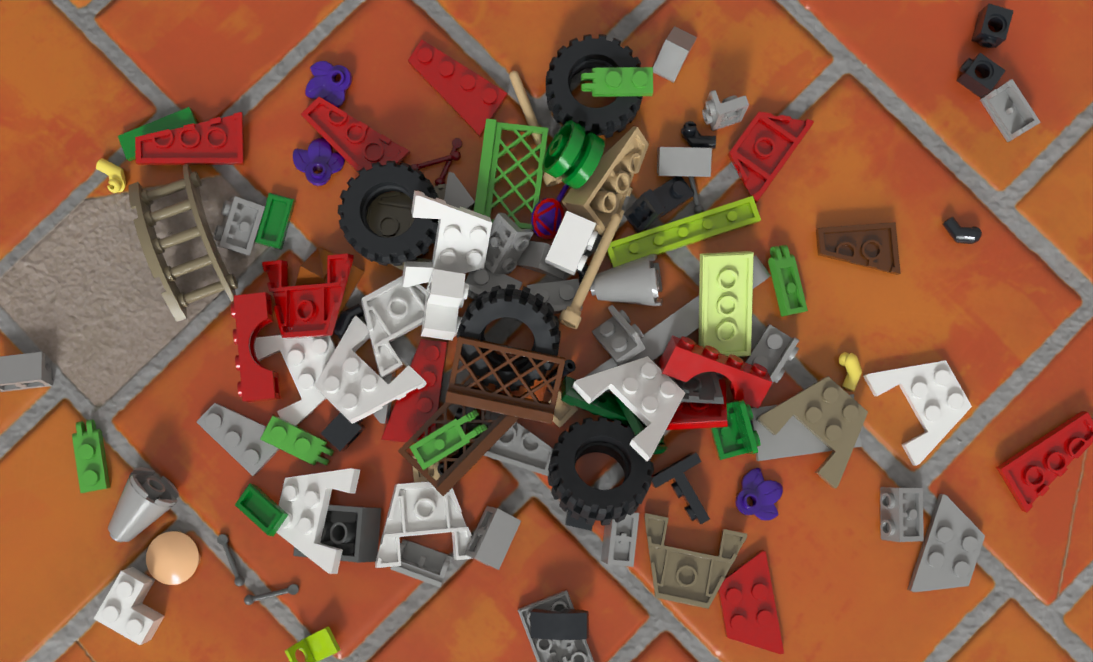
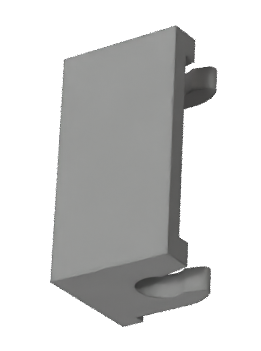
(1010, 110)
(684, 161)
(25, 371)
(492, 537)
(620, 541)
(423, 563)

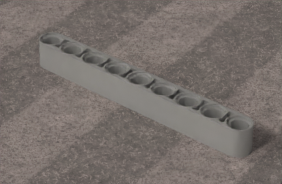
(678, 324)

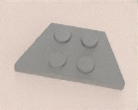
(947, 550)

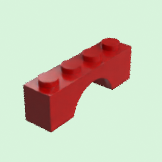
(251, 316)
(687, 359)

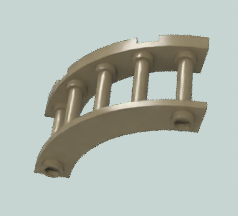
(155, 247)

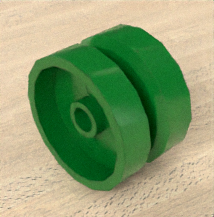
(573, 155)

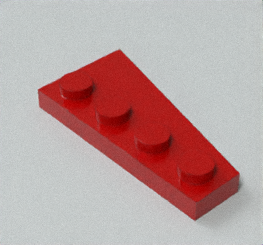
(460, 87)
(351, 137)
(202, 143)
(420, 404)
(700, 415)
(1040, 463)

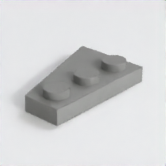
(238, 437)
(520, 448)

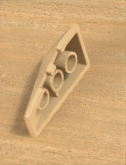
(610, 182)

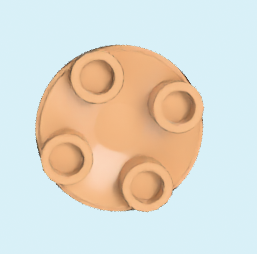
(172, 557)

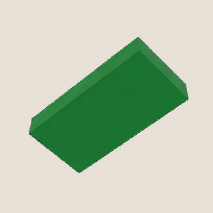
(275, 221)
(261, 509)

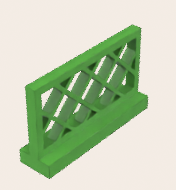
(489, 167)

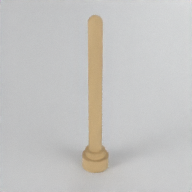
(531, 120)
(571, 316)

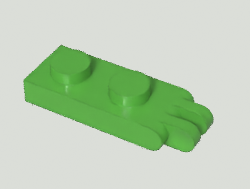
(619, 81)
(786, 281)
(296, 441)
(90, 457)

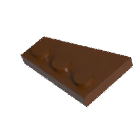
(862, 245)

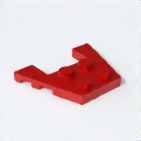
(311, 308)

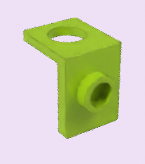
(315, 646)

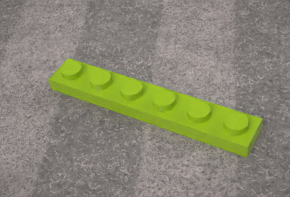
(684, 231)

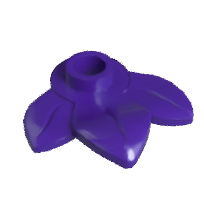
(324, 83)
(318, 158)
(762, 493)

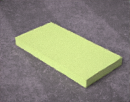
(726, 301)

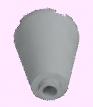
(630, 283)
(141, 504)

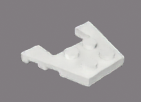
(459, 240)
(389, 315)
(306, 361)
(355, 386)
(644, 391)
(933, 398)
(306, 503)
(421, 511)

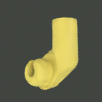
(116, 175)
(853, 369)

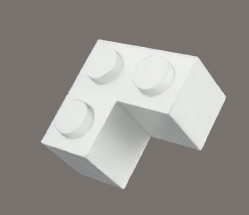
(571, 243)
(443, 299)
(124, 607)

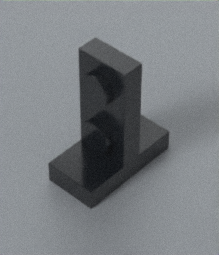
(657, 203)
(682, 486)

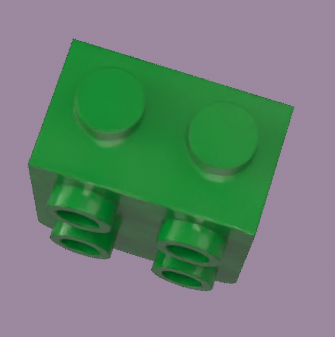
(738, 436)

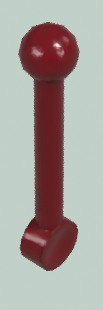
(457, 144)
(455, 156)

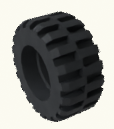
(581, 56)
(363, 192)
(517, 305)
(585, 500)

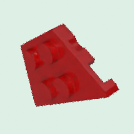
(765, 149)
(750, 605)

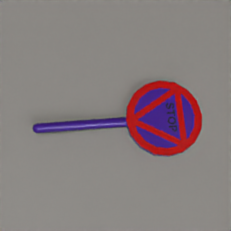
(548, 216)

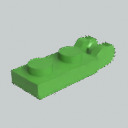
(445, 441)

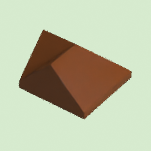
(315, 272)

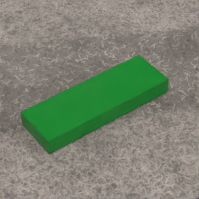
(169, 122)

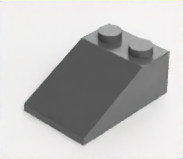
(353, 530)

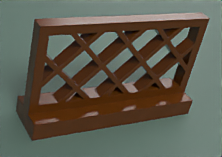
(500, 402)
(469, 456)

